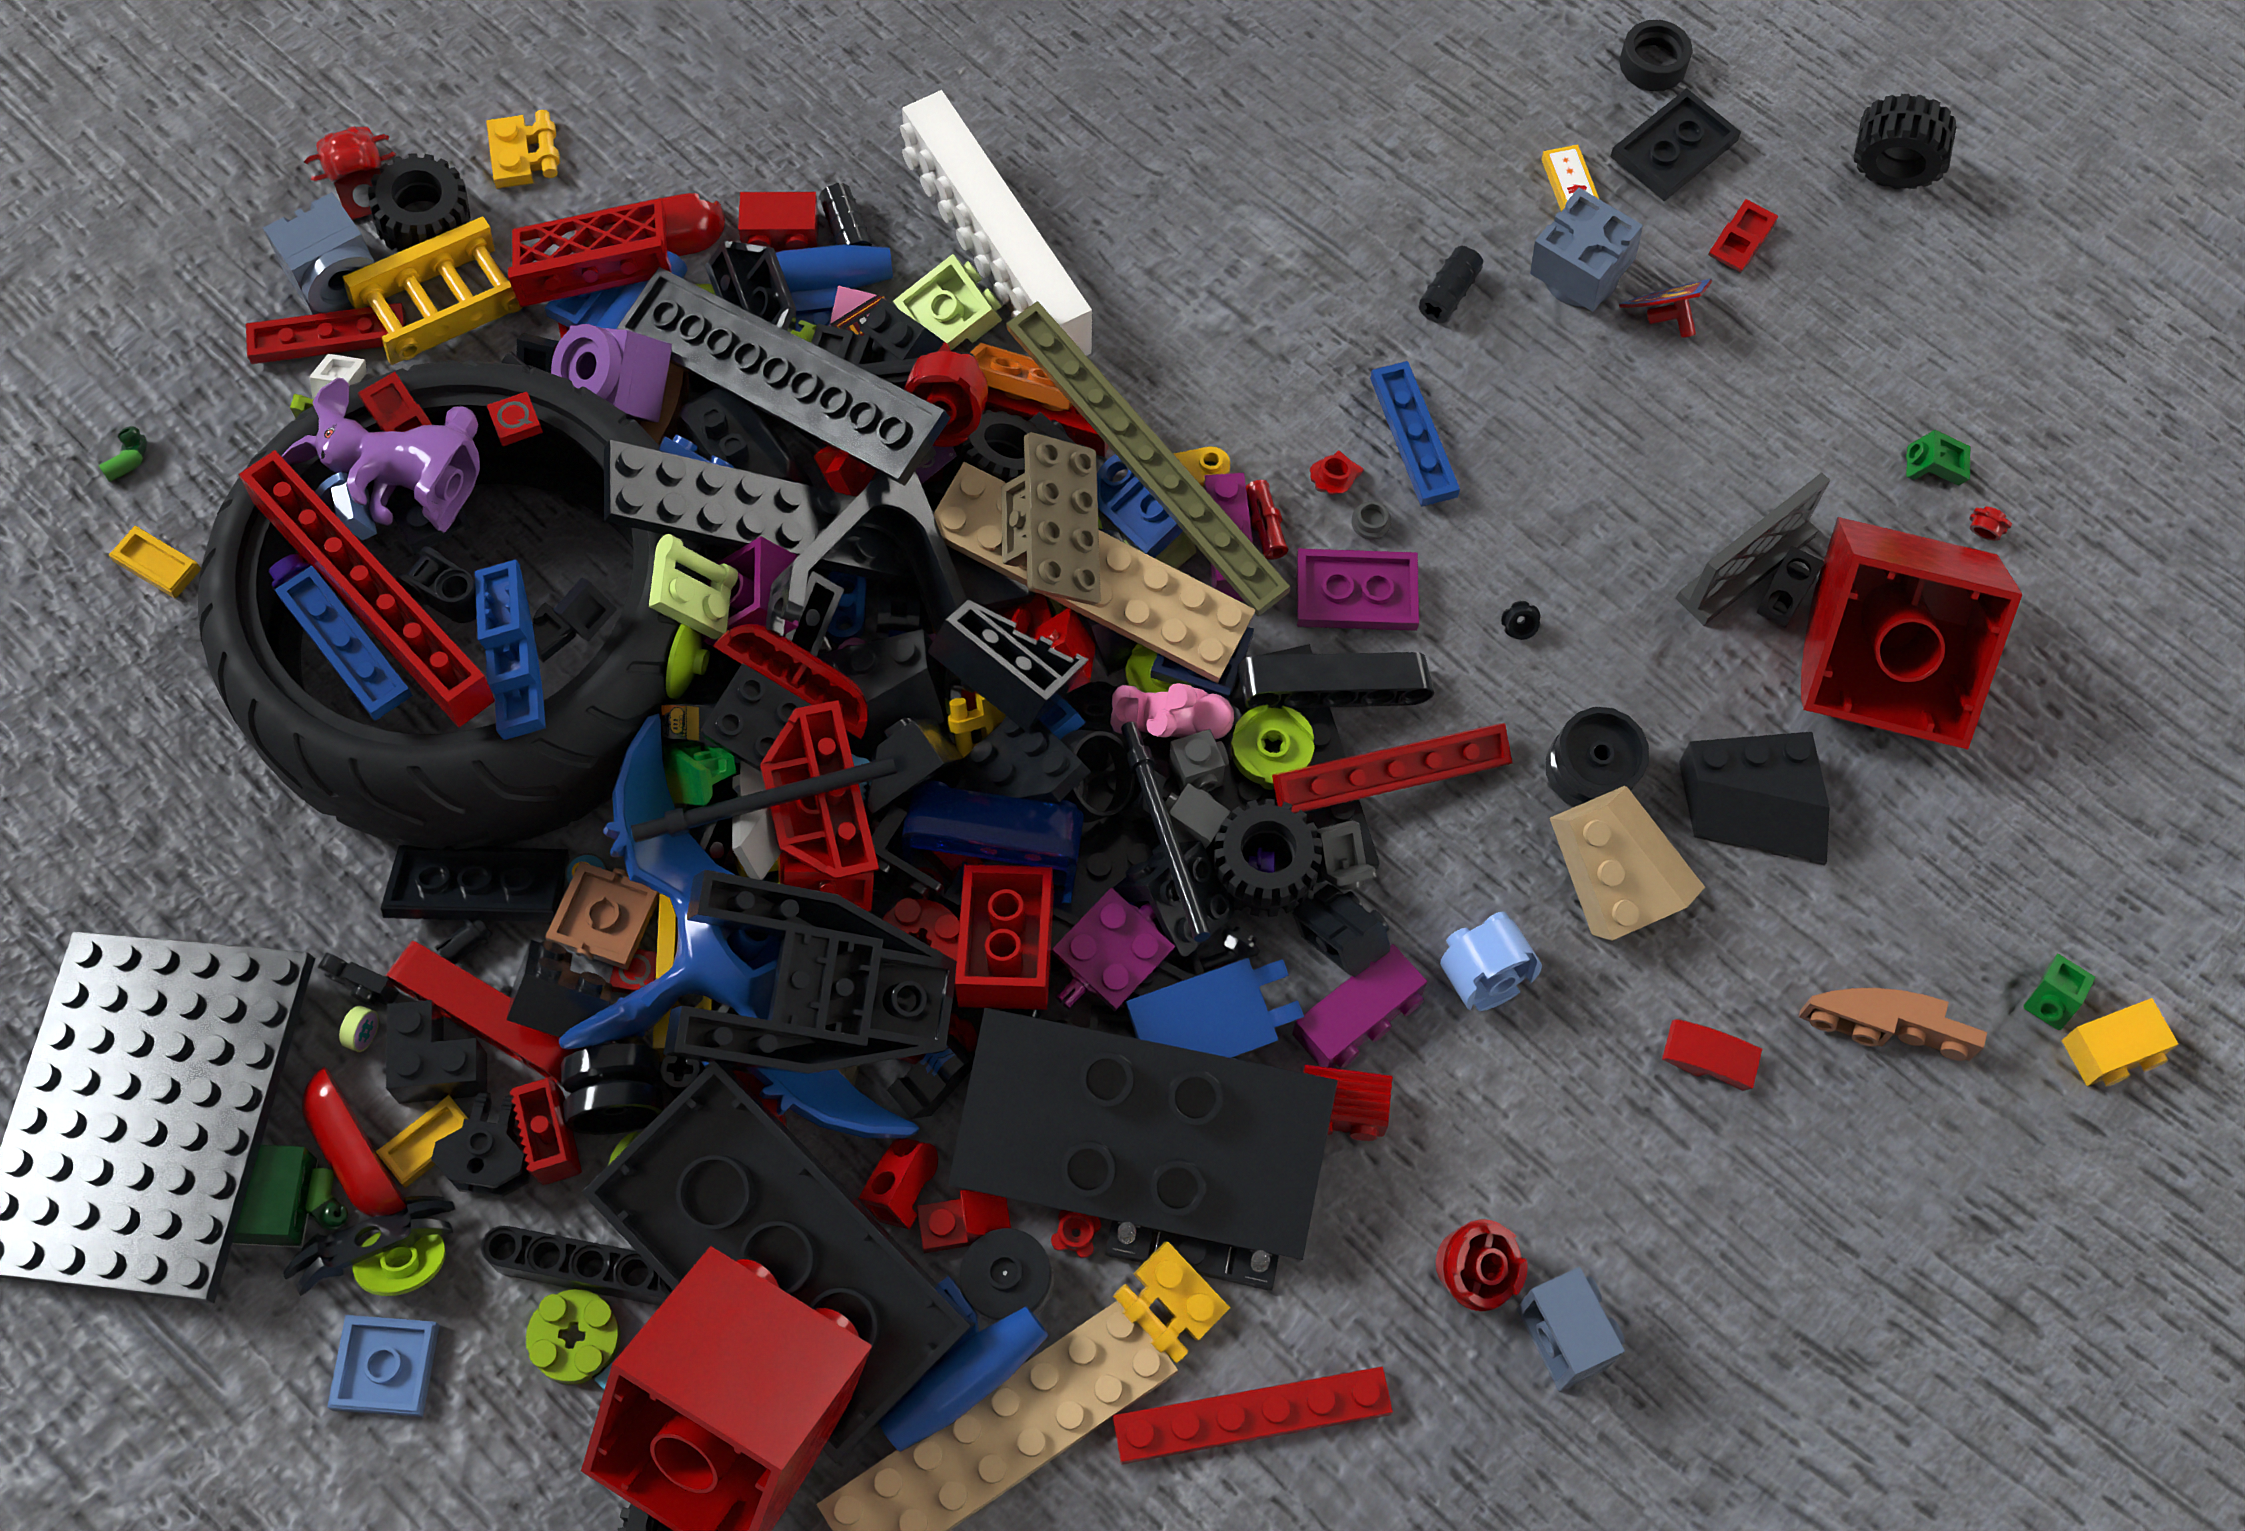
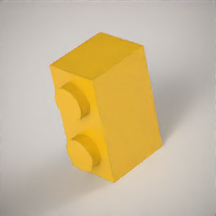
(2119, 1043)

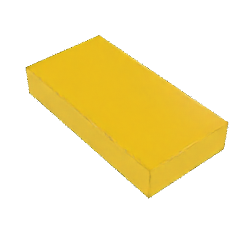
(155, 562)
(411, 1150)

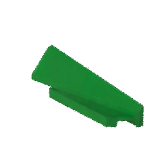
(693, 770)

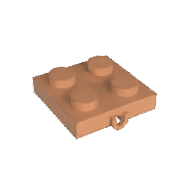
(603, 915)

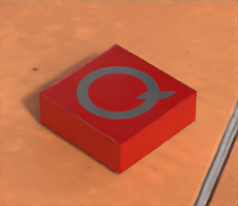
(514, 418)
(640, 972)

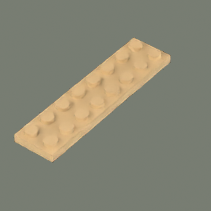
(1137, 592)
(1008, 1433)

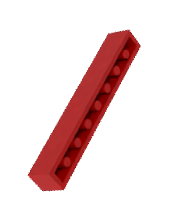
(368, 589)

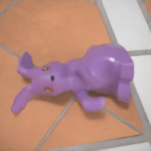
(430, 459)

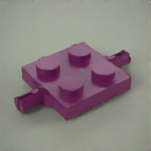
(1111, 951)

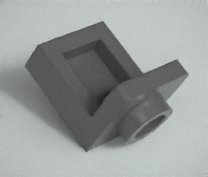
(1344, 856)

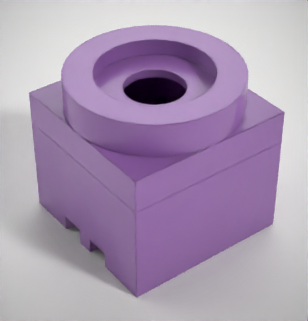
(616, 366)

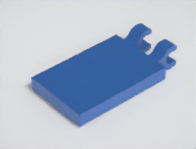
(1214, 1011)

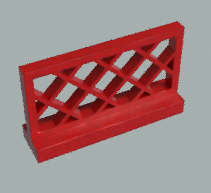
(591, 267)

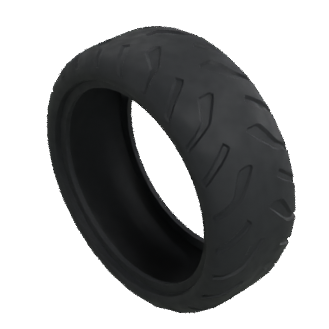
(460, 784)

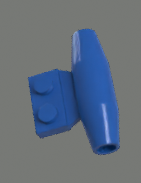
(818, 271)
(604, 307)
(965, 1374)

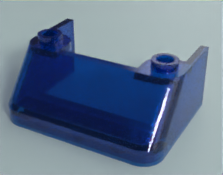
(993, 828)

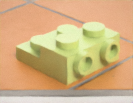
(951, 303)

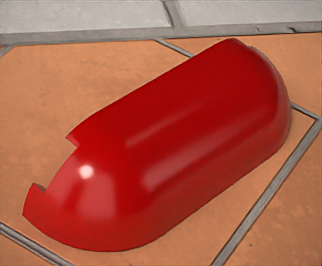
(689, 222)
(796, 671)
(348, 1148)

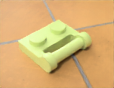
(687, 598)

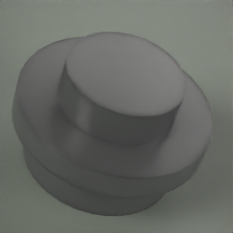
(1371, 520)

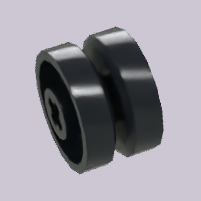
(1596, 755)
(611, 1089)

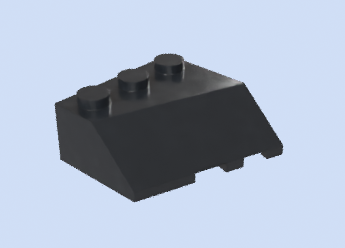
(1758, 793)

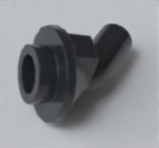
(1238, 946)

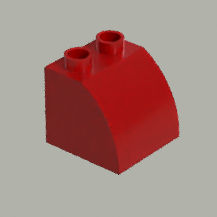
(1905, 632)
(723, 1400)

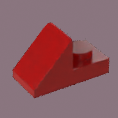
(843, 472)
(961, 1220)

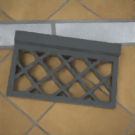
(1754, 554)

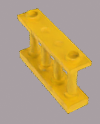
(420, 263)

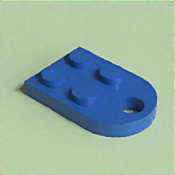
(1134, 509)

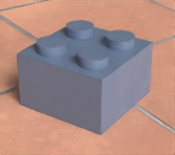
(1571, 1328)

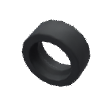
(1663, 35)

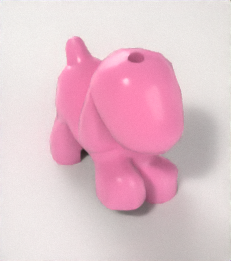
(1172, 713)

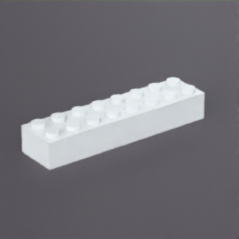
(989, 217)

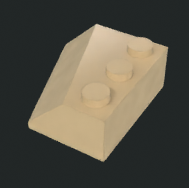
(1622, 864)

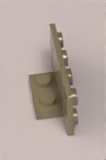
(1054, 519)

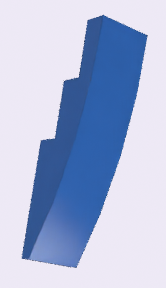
(510, 649)

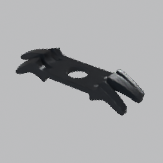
(334, 1252)

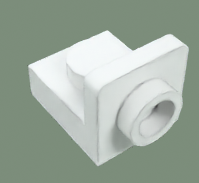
(337, 367)

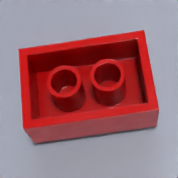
(1005, 937)

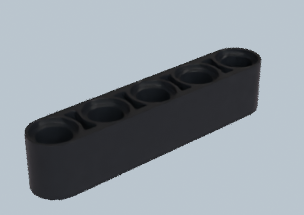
(1335, 680)
(570, 1267)

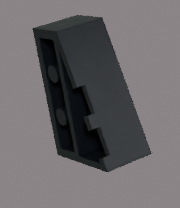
(1003, 664)

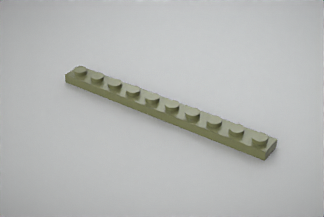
(1148, 459)

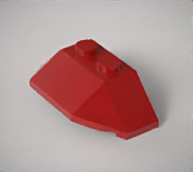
(826, 828)

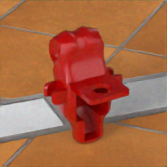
(350, 161)

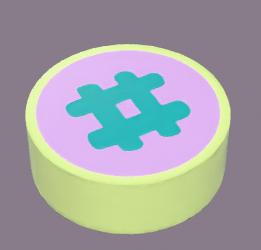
(359, 1028)

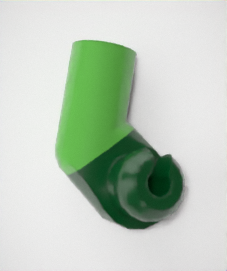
(130, 454)
(320, 1202)

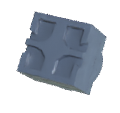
(318, 251)
(1585, 251)

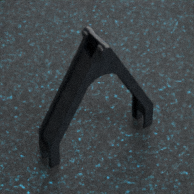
(906, 518)

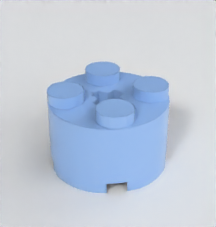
(1489, 962)

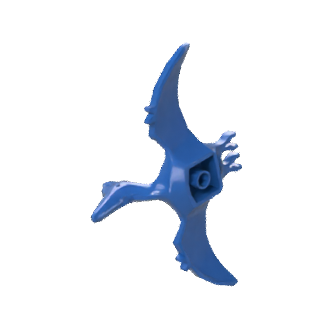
(710, 959)

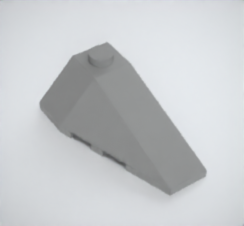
(753, 832)

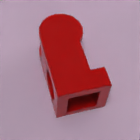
(899, 1181)

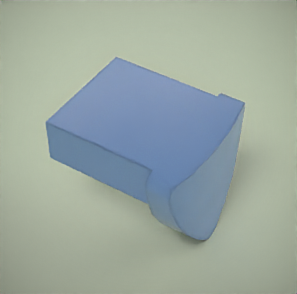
(354, 516)

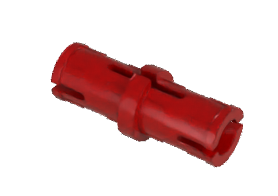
(1266, 519)

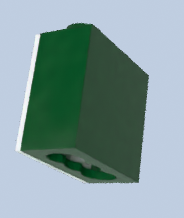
(277, 1198)

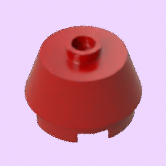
(1481, 1265)

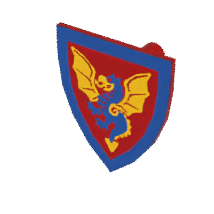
(1679, 310)

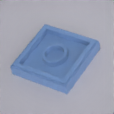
(383, 1366)

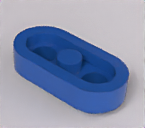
(850, 608)

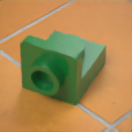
(1940, 456)
(2059, 992)

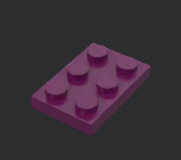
(1357, 589)

